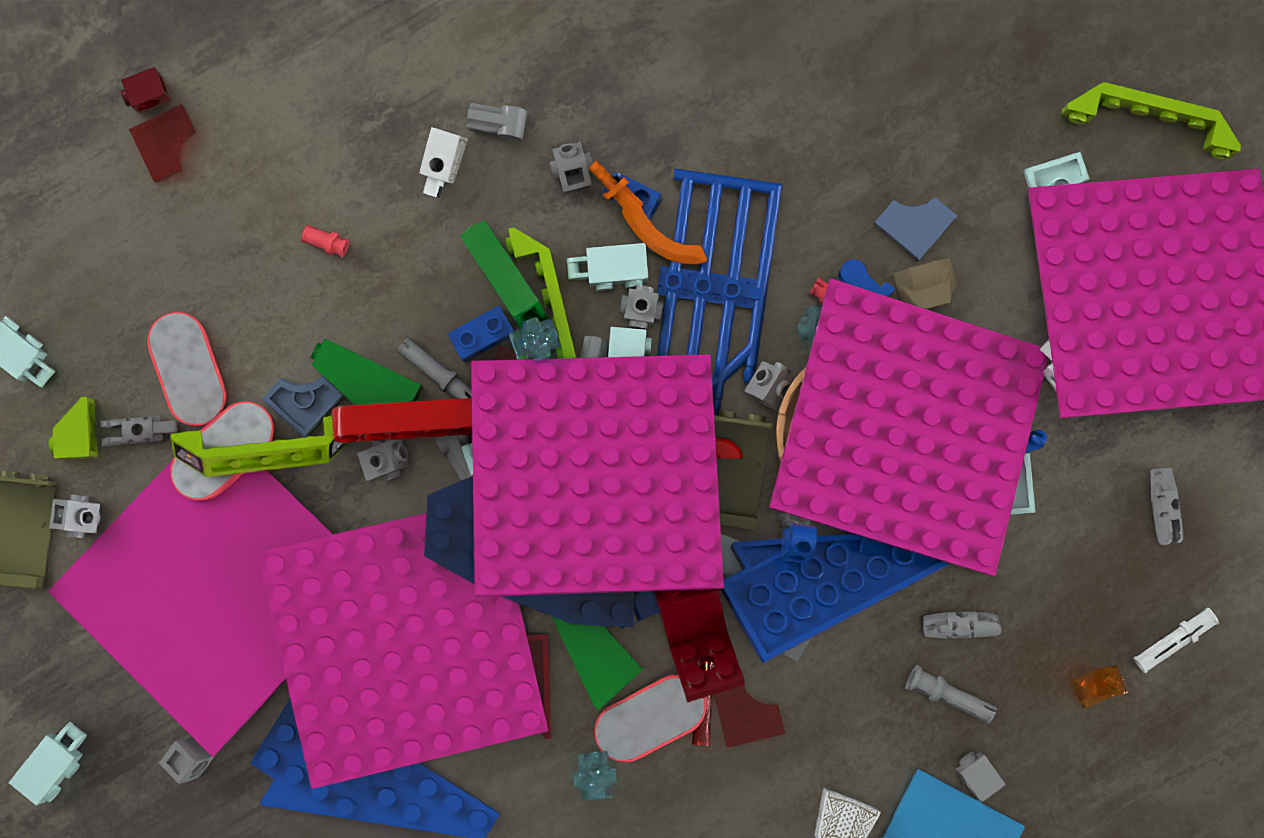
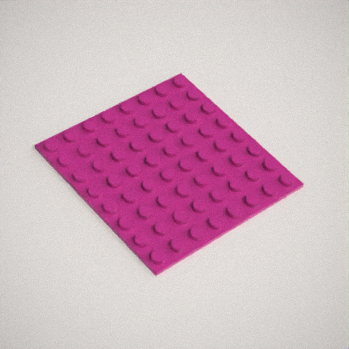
(1153, 290)
(910, 428)
(595, 476)
(185, 599)
(394, 653)

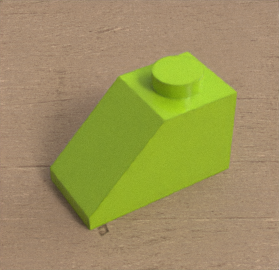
(76, 432)

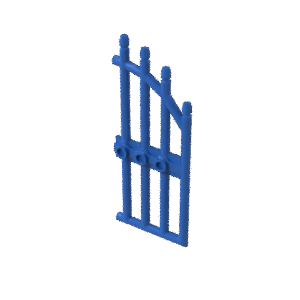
(719, 288)

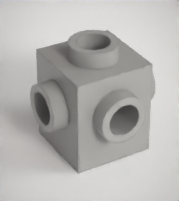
(571, 166)
(635, 317)
(770, 384)
(384, 460)
(75, 516)

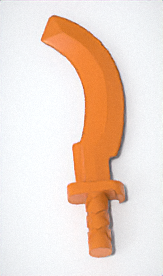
(642, 225)

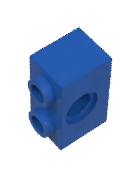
(481, 334)

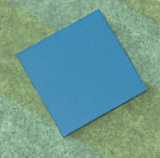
(941, 811)

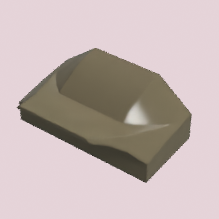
(926, 284)

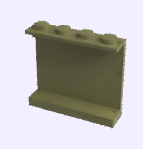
(741, 478)
(25, 529)

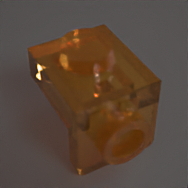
(1099, 685)

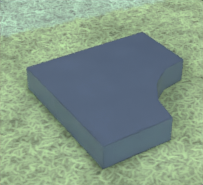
(917, 226)
(303, 404)

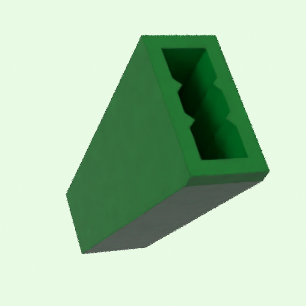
(502, 273)
(361, 378)
(598, 659)

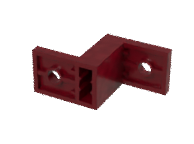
(695, 635)

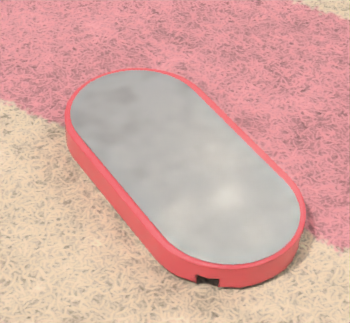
(187, 368)
(236, 425)
(648, 720)

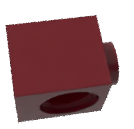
(145, 90)

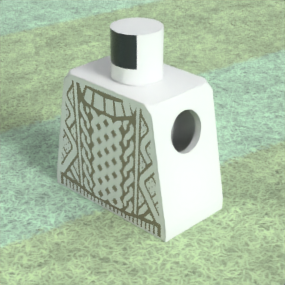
(443, 147)
(844, 817)

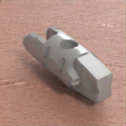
(152, 430)
(1166, 506)
(961, 625)

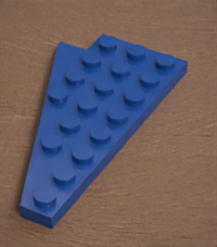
(794, 601)
(396, 797)

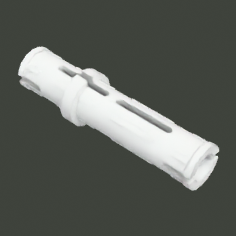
(1183, 635)

